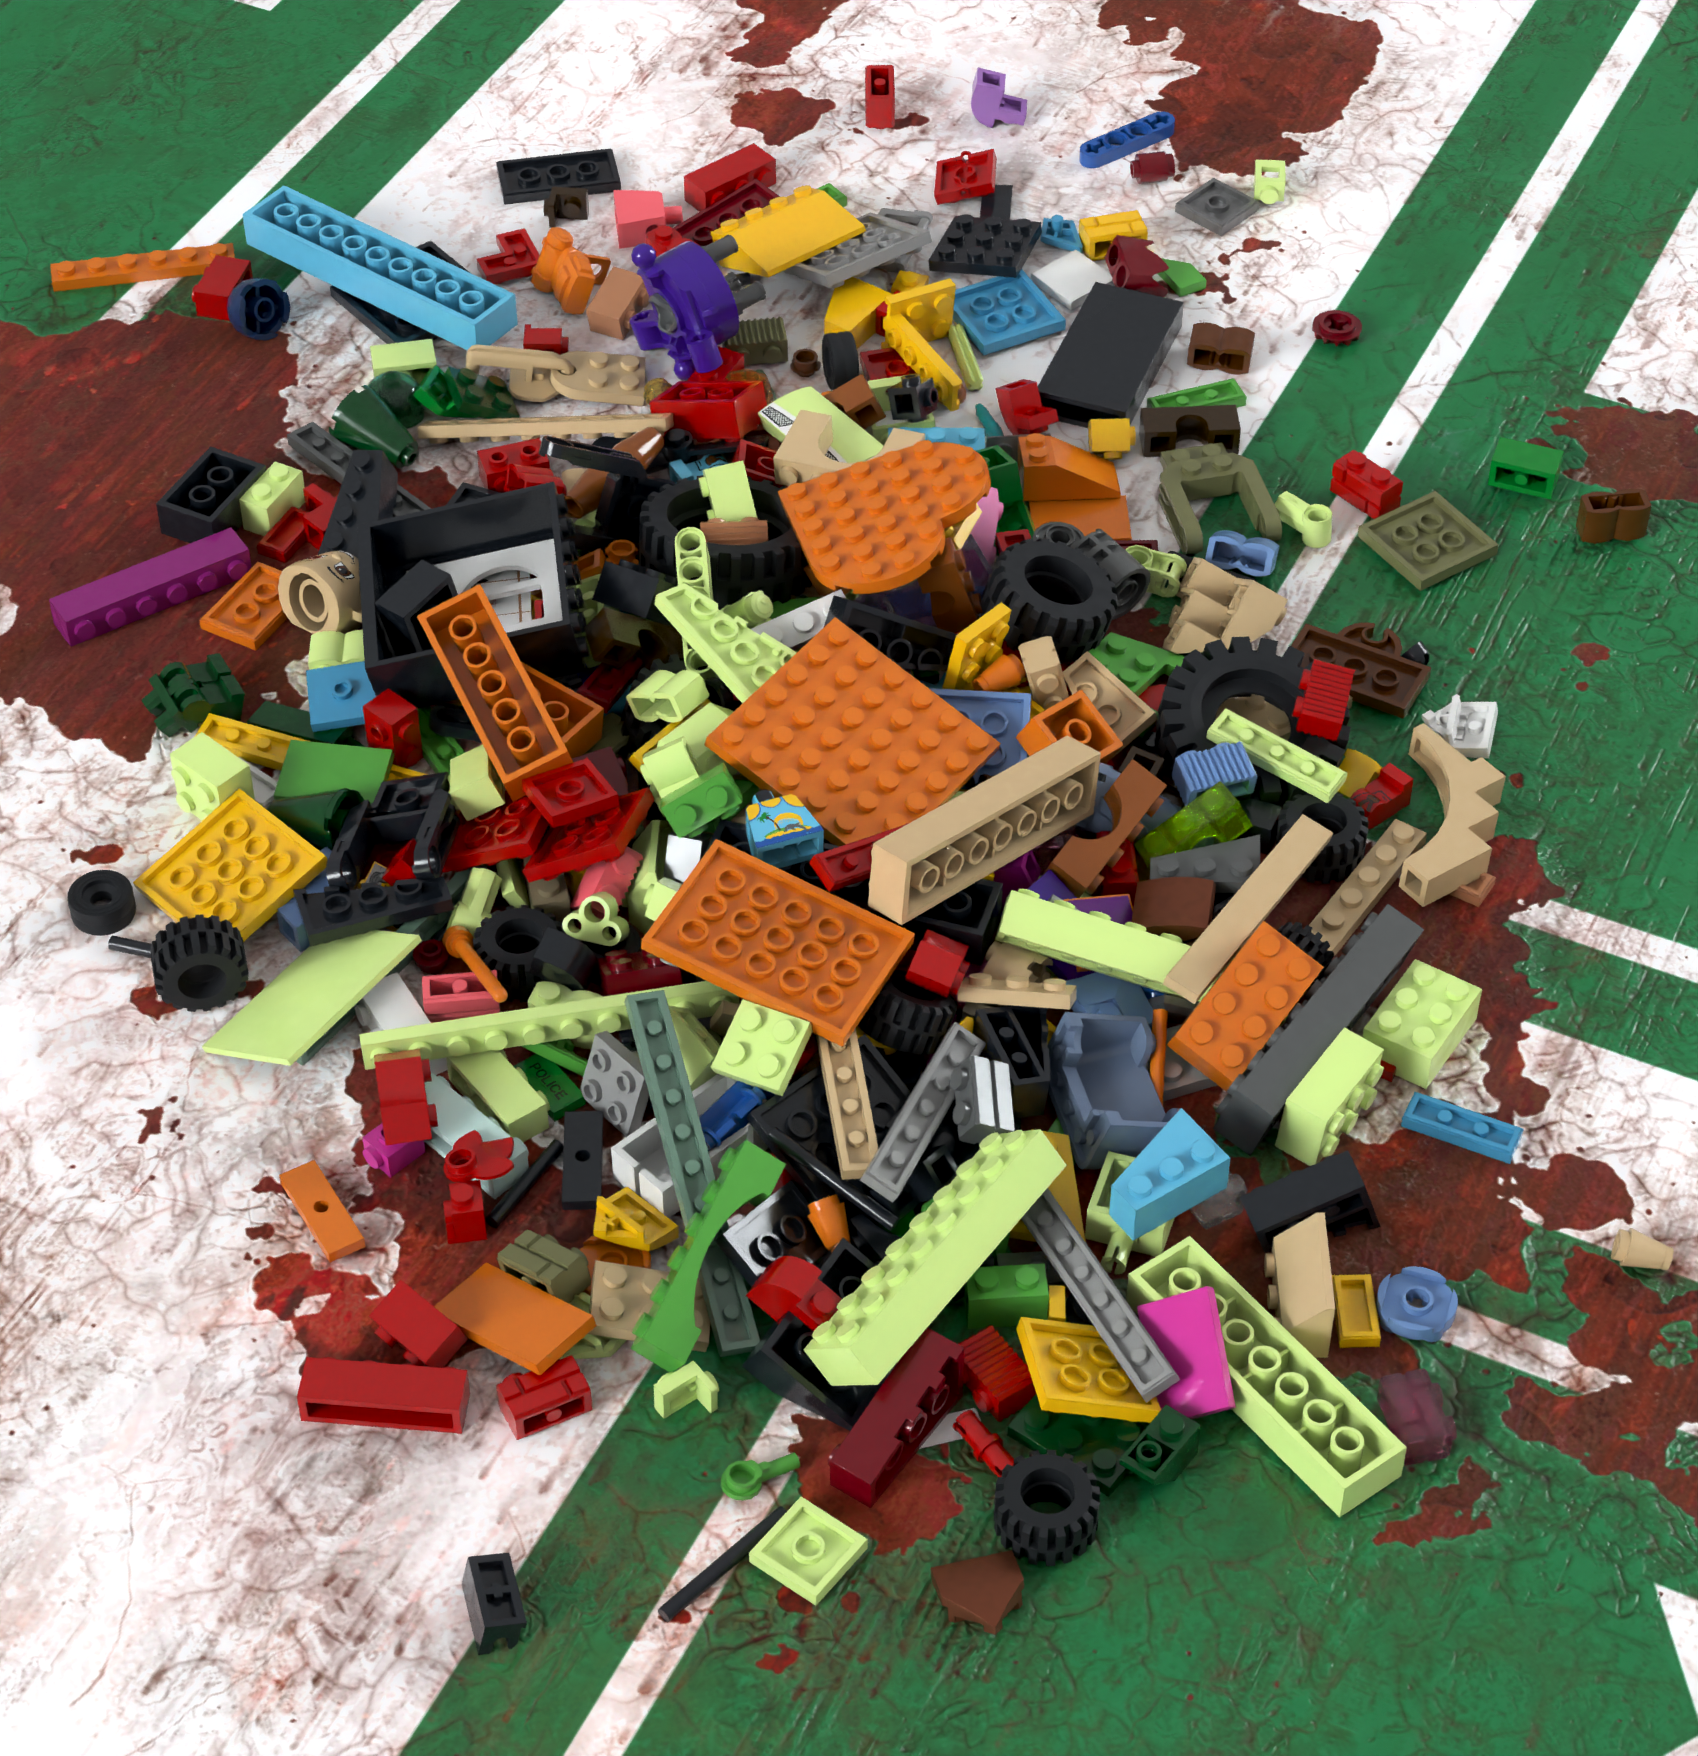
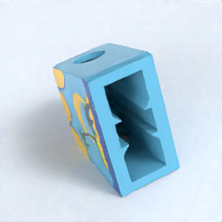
(782, 830)

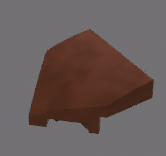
(980, 1589)

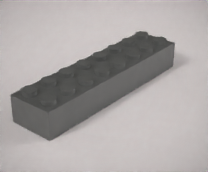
(1335, 1002)

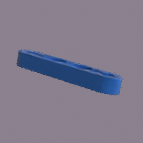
(1100, 152)

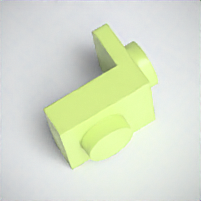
(682, 1387)

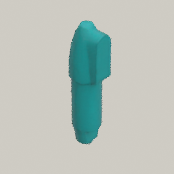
(991, 427)

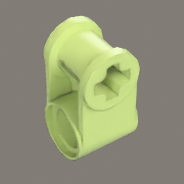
(1157, 564)

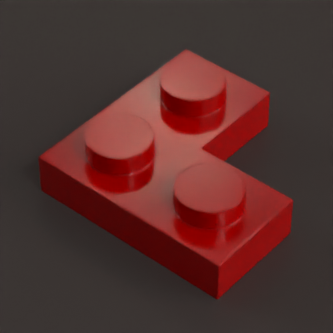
(515, 260)

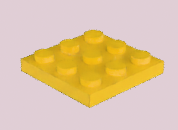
(1079, 1373)

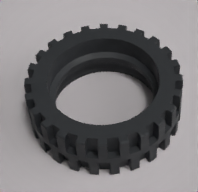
(735, 569)

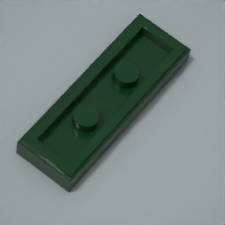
(296, 724)

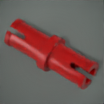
(986, 1446)

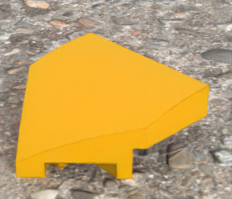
(632, 1222)

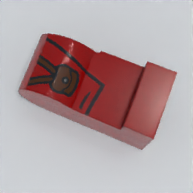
(1384, 795)

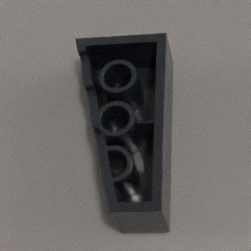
(899, 638)

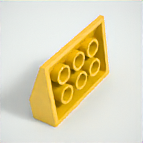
(787, 232)

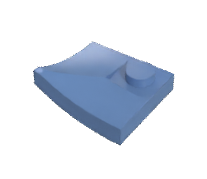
(1110, 996)

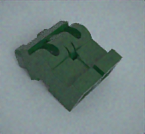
(192, 693)

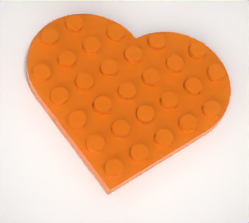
(885, 515)

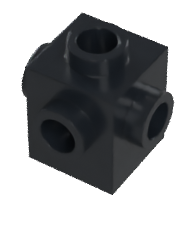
(913, 398)

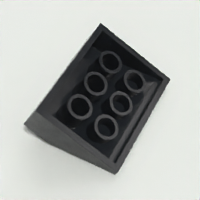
(788, 1370)

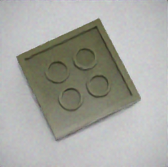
(1427, 540)

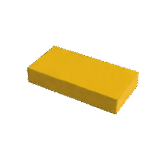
(1355, 1311)

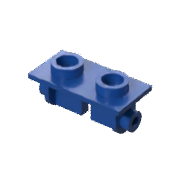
(729, 1113)

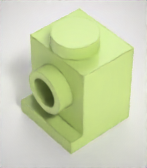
(1266, 188)

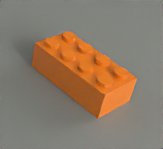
(1245, 1006)

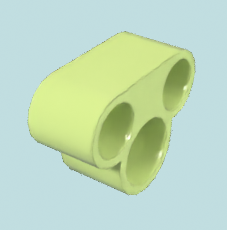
(596, 929)

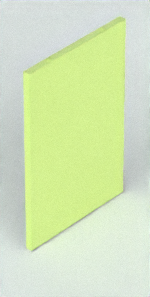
(310, 997)

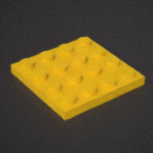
(233, 867)

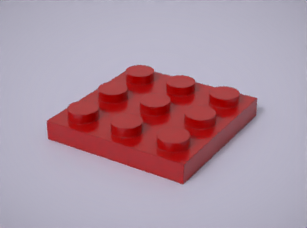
(497, 835)
(589, 839)

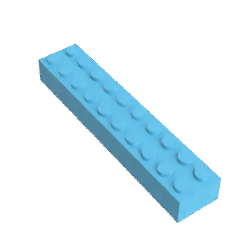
(380, 269)

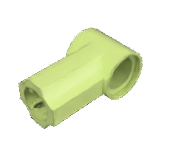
(1310, 520)
(476, 899)

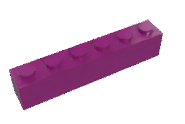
(150, 586)

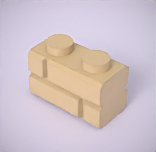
(1043, 671)

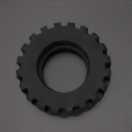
(1053, 595)

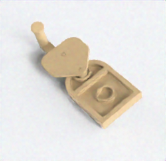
(575, 374)

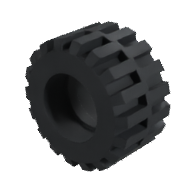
(1348, 839)
(508, 935)
(199, 963)
(908, 1016)
(1046, 1480)

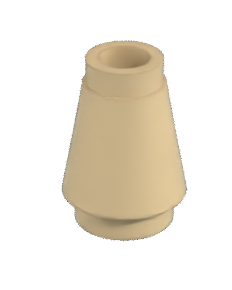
(1641, 1251)

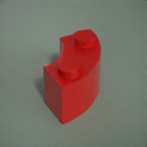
(938, 964)
(403, 1096)

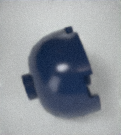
(258, 308)

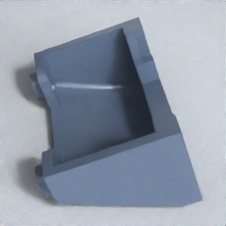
(1104, 1086)

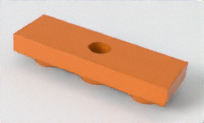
(322, 1211)

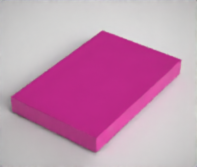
(1192, 1341)

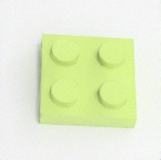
(762, 1047)
(808, 1550)

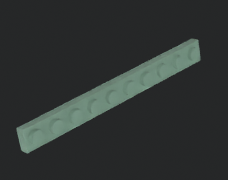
(689, 1165)

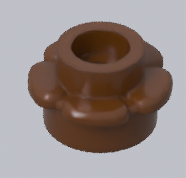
(805, 362)

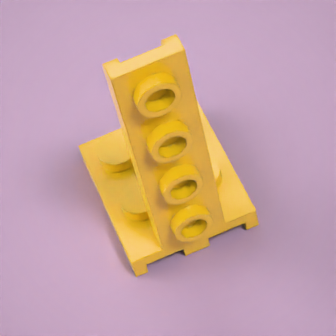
(919, 318)
(977, 649)

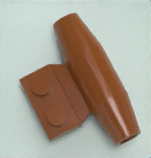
(587, 491)

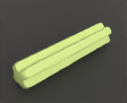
(965, 357)

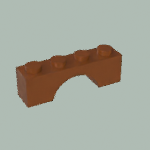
(1129, 799)

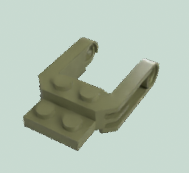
(1208, 473)

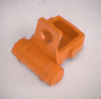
(567, 271)

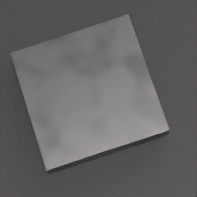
(1217, 206)

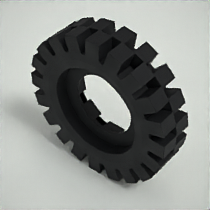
(1218, 674)

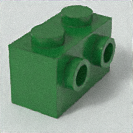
(1525, 468)

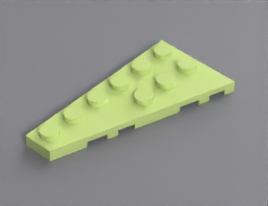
(726, 644)

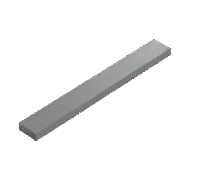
(1099, 1297)

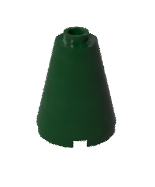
(370, 424)
(317, 815)

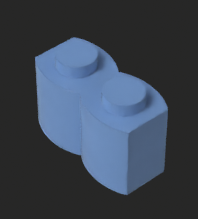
(1232, 550)

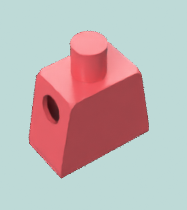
(640, 213)

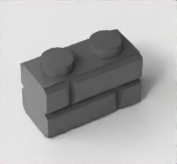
(982, 1099)

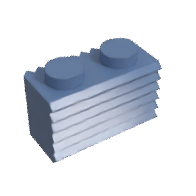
(1199, 771)

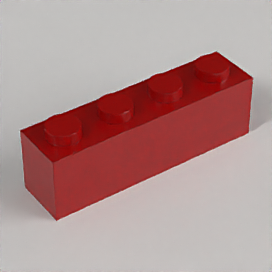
(383, 1395)

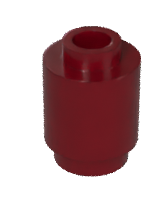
(1152, 167)

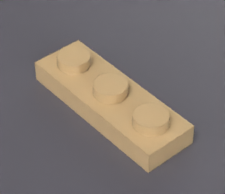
(1017, 992)

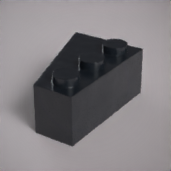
(1020, 1039)
(1325, 1188)

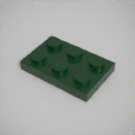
(1092, 1440)

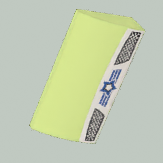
(850, 440)

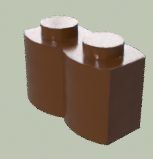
(1220, 348)
(1613, 515)

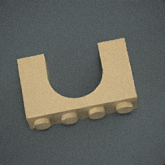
(807, 442)

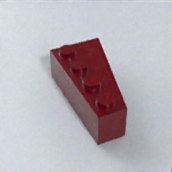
(899, 1418)

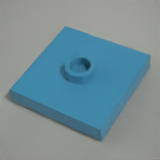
(338, 695)

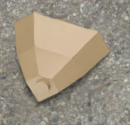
(1220, 607)

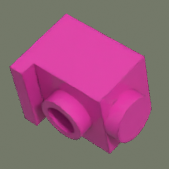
(389, 1157)

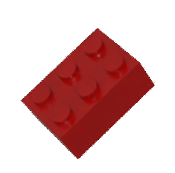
(713, 408)

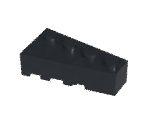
(364, 497)

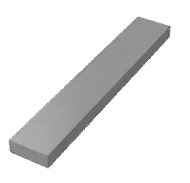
(920, 1115)

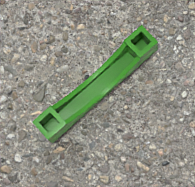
(669, 1328)

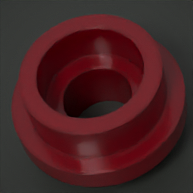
(430, 956)

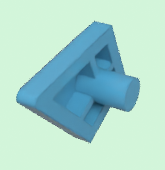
(1061, 234)

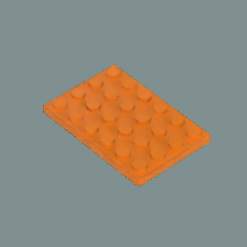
(778, 941)

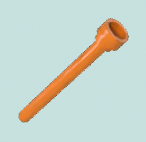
(459, 944)

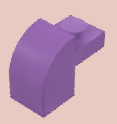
(991, 103)

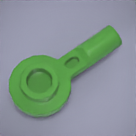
(744, 1478)

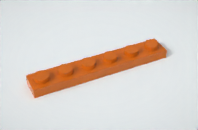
(136, 267)

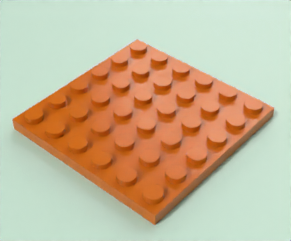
(852, 738)

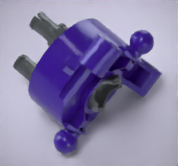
(690, 303)

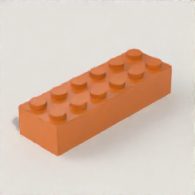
(494, 689)

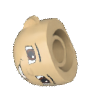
(322, 593)

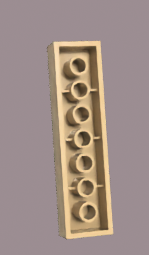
(983, 829)

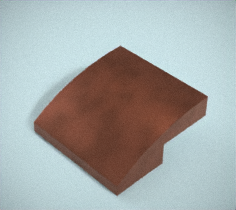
(1175, 905)

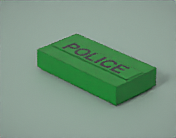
(554, 1084)

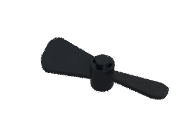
(680, 445)

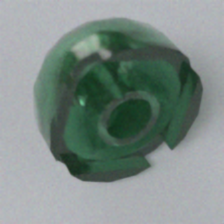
(397, 391)

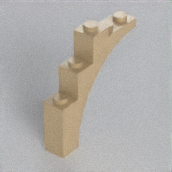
(1468, 796)

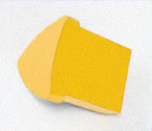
(1360, 771)

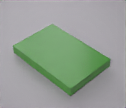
(328, 767)

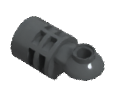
(1128, 575)

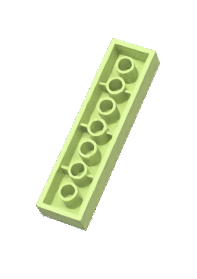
(934, 1258)
(1281, 1385)

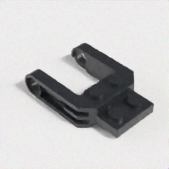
(622, 493)
(401, 811)

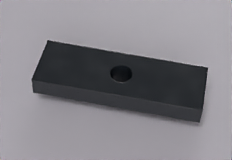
(582, 1159)

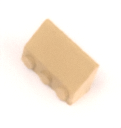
(1303, 1284)

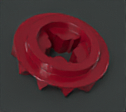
(1346, 327)

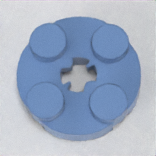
(1412, 1322)

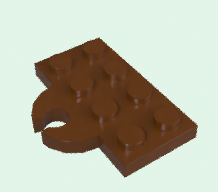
(1380, 674)

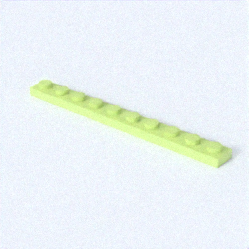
(532, 1024)

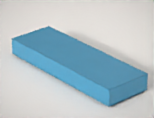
(1462, 1127)

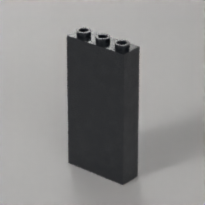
(1110, 355)

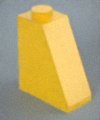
(854, 309)

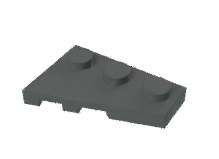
(1225, 863)

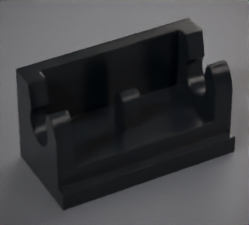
(493, 1600)

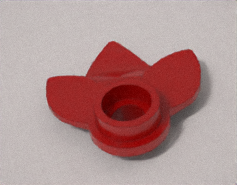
(478, 1159)

